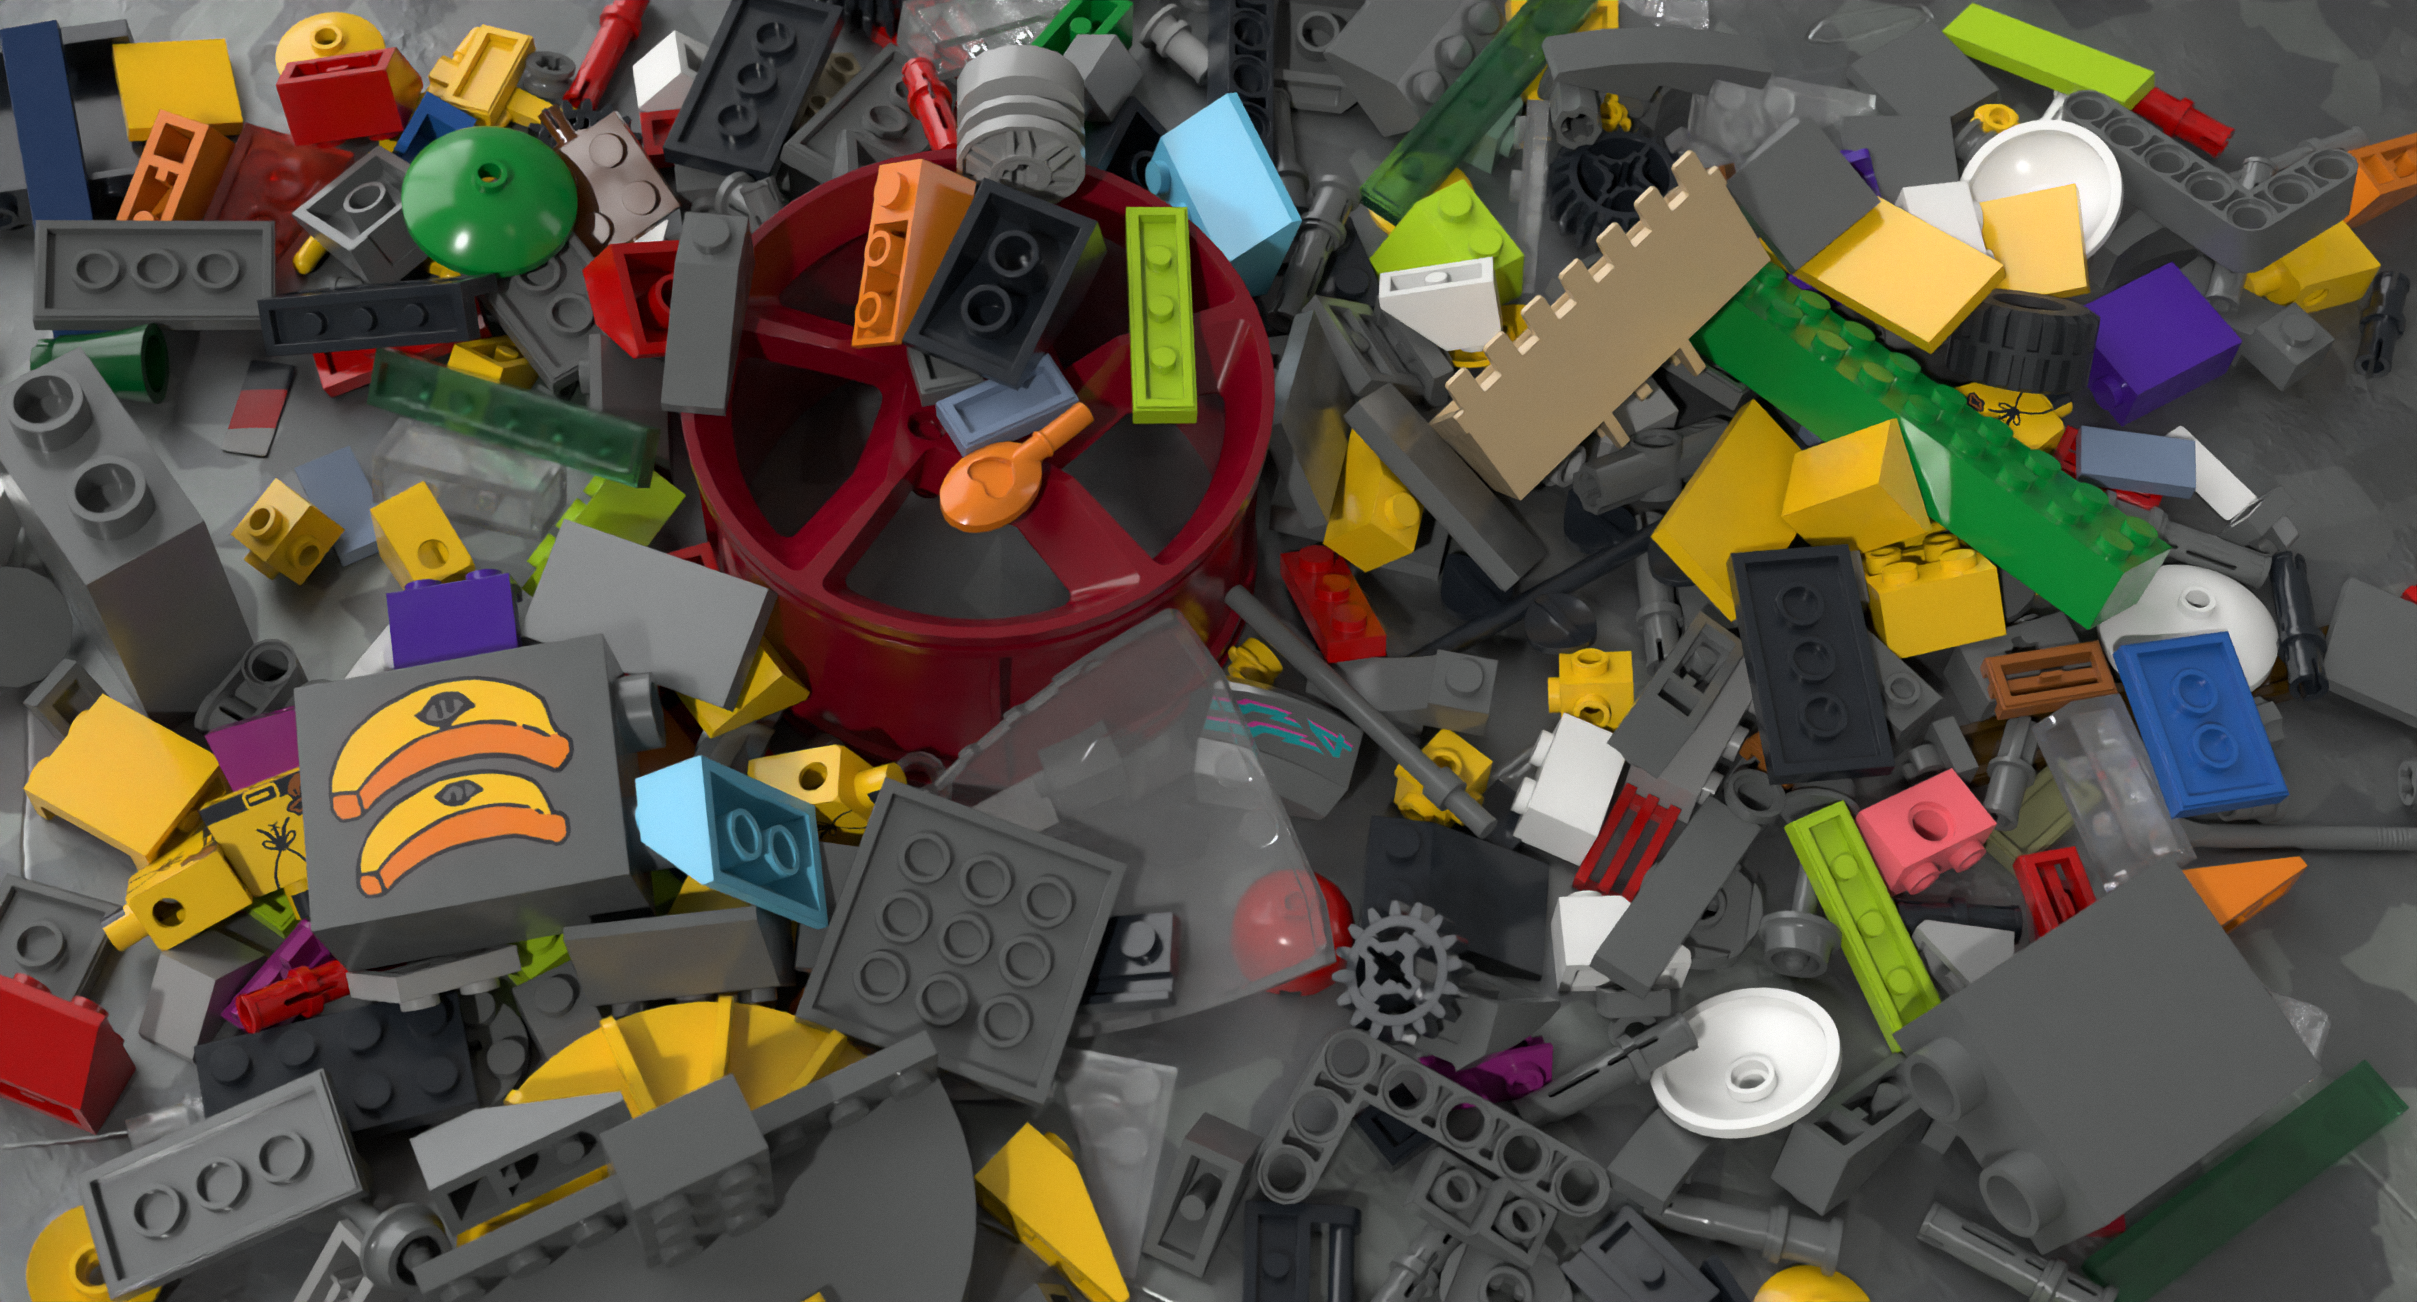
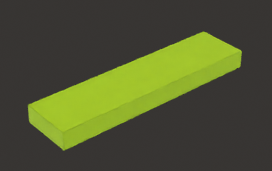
(2046, 56)
(1160, 316)
(1866, 916)

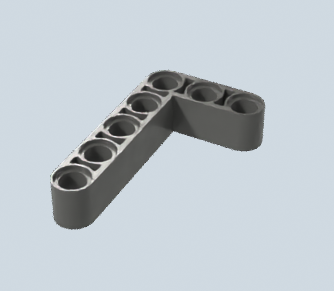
(2207, 207)
(1426, 1115)

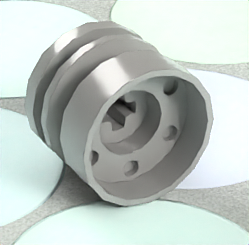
(1022, 121)

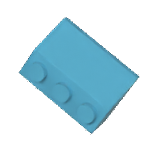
(1229, 188)
(735, 836)

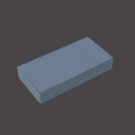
(1000, 414)
(2136, 462)
(342, 493)

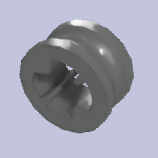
(548, 74)
(1971, 140)

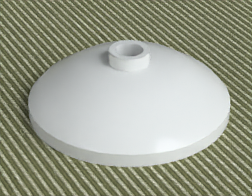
(2050, 156)
(2192, 603)
(1757, 1064)

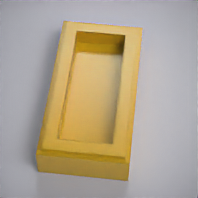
(489, 73)

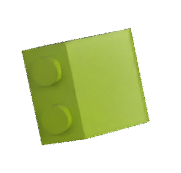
(1451, 229)

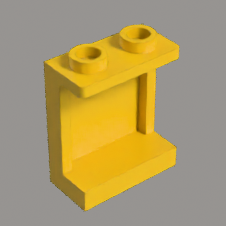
(127, 781)

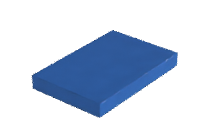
(2200, 725)

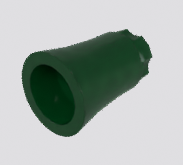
(128, 359)

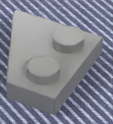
(421, 981)

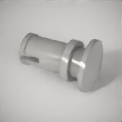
(1176, 41)

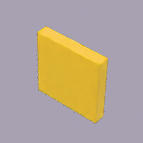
(180, 78)
(2039, 241)

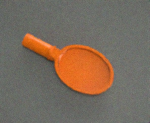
(1006, 476)

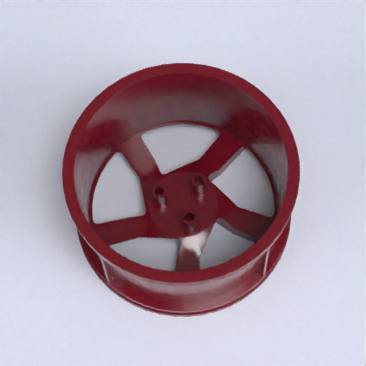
(938, 683)

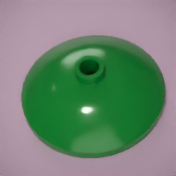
(486, 225)

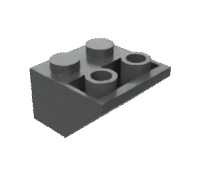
(628, 390)

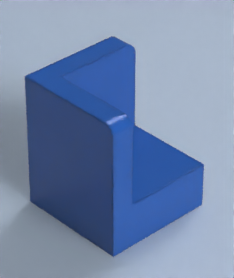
(429, 122)

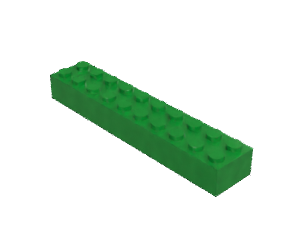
(1968, 466)

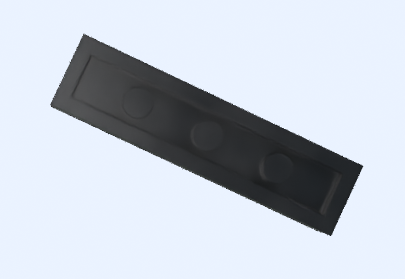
(373, 315)

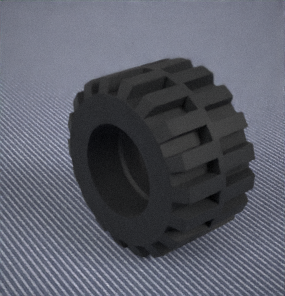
(2025, 343)

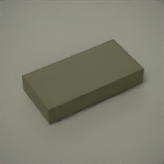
(2040, 825)

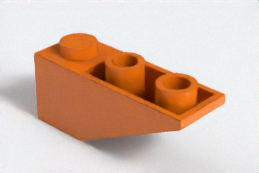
(909, 234)

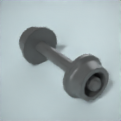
(1798, 939)
(392, 1239)

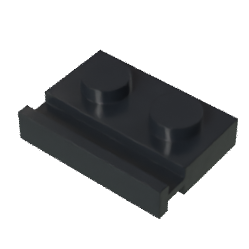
(1134, 965)
(1635, 1264)

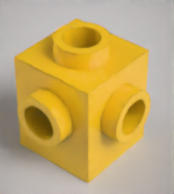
(286, 534)
(1593, 687)
(1458, 755)

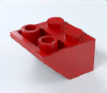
(348, 97)
(59, 1054)

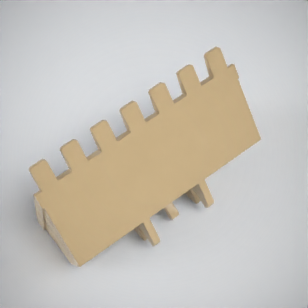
(1603, 333)

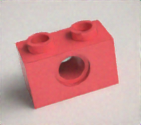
(1925, 832)

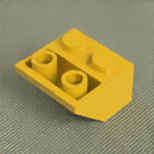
(1932, 596)

